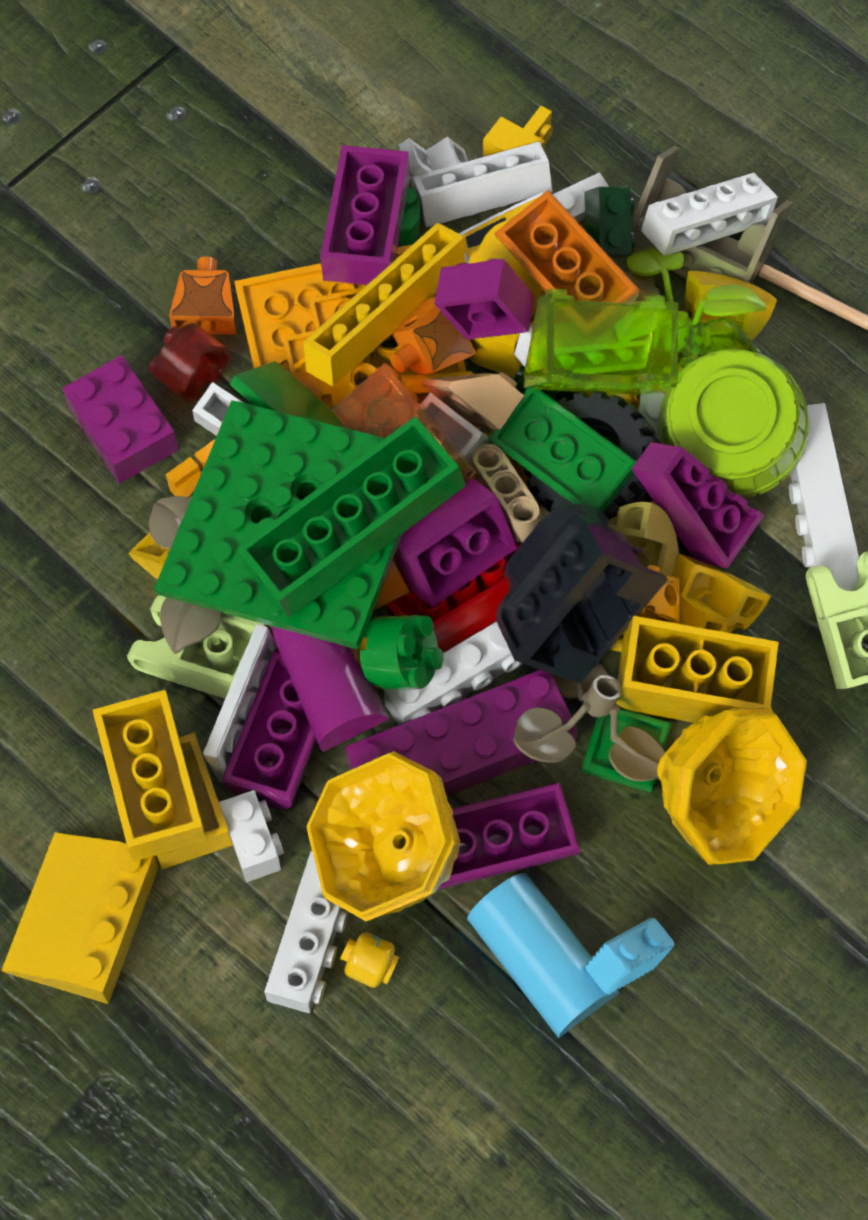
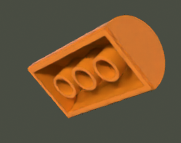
(563, 254)

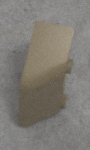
(721, 256)

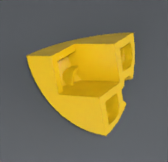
(701, 282)
(715, 597)

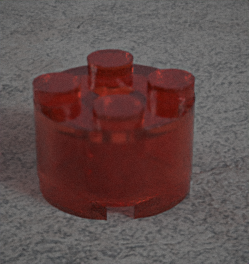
(189, 361)

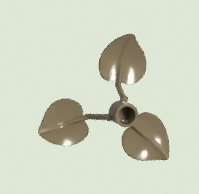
(180, 621)
(545, 738)

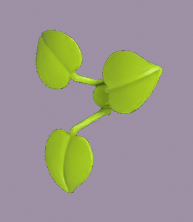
(720, 301)

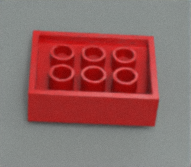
(462, 612)

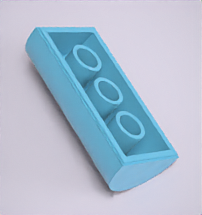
(538, 952)

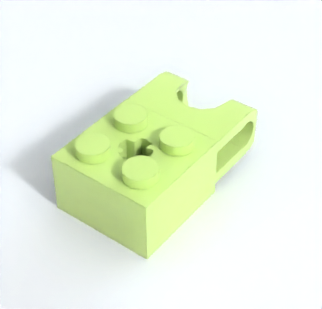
(842, 622)
(201, 666)

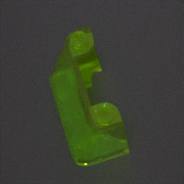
(603, 345)

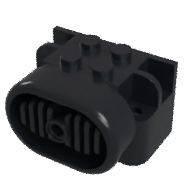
(573, 591)

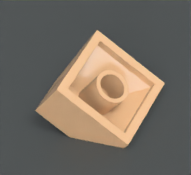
(479, 398)

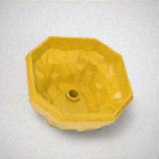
(732, 783)
(383, 836)

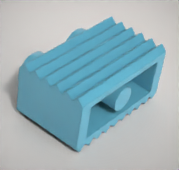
(629, 955)

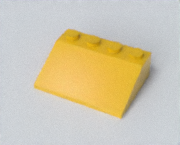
(81, 916)

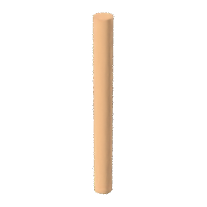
(814, 296)

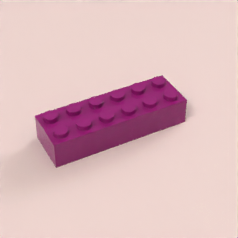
(469, 738)

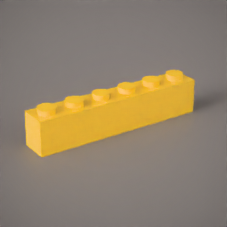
(382, 305)

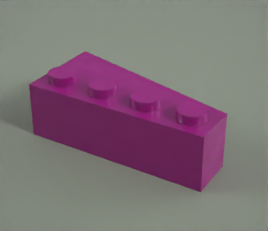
(701, 507)

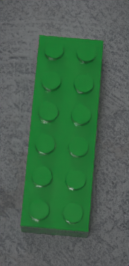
(351, 516)

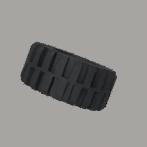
(607, 417)

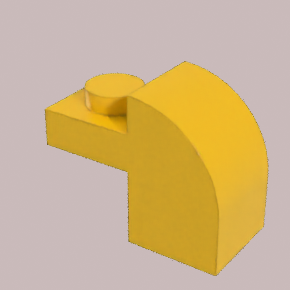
(507, 135)

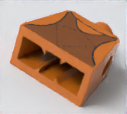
(204, 299)
(428, 341)

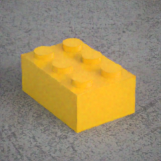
(208, 806)

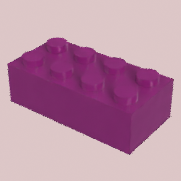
(365, 214)

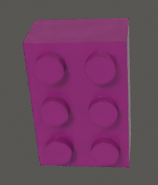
(120, 419)
(454, 543)

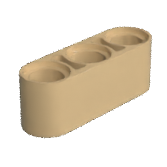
(504, 478)

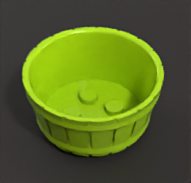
(737, 419)

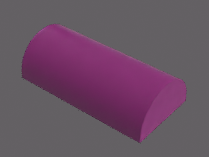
(329, 687)
(272, 742)
(512, 834)

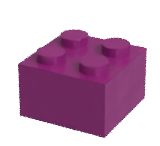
(484, 299)

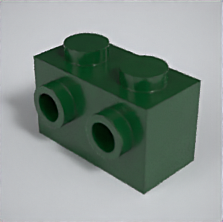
(609, 219)

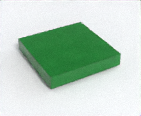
(597, 755)

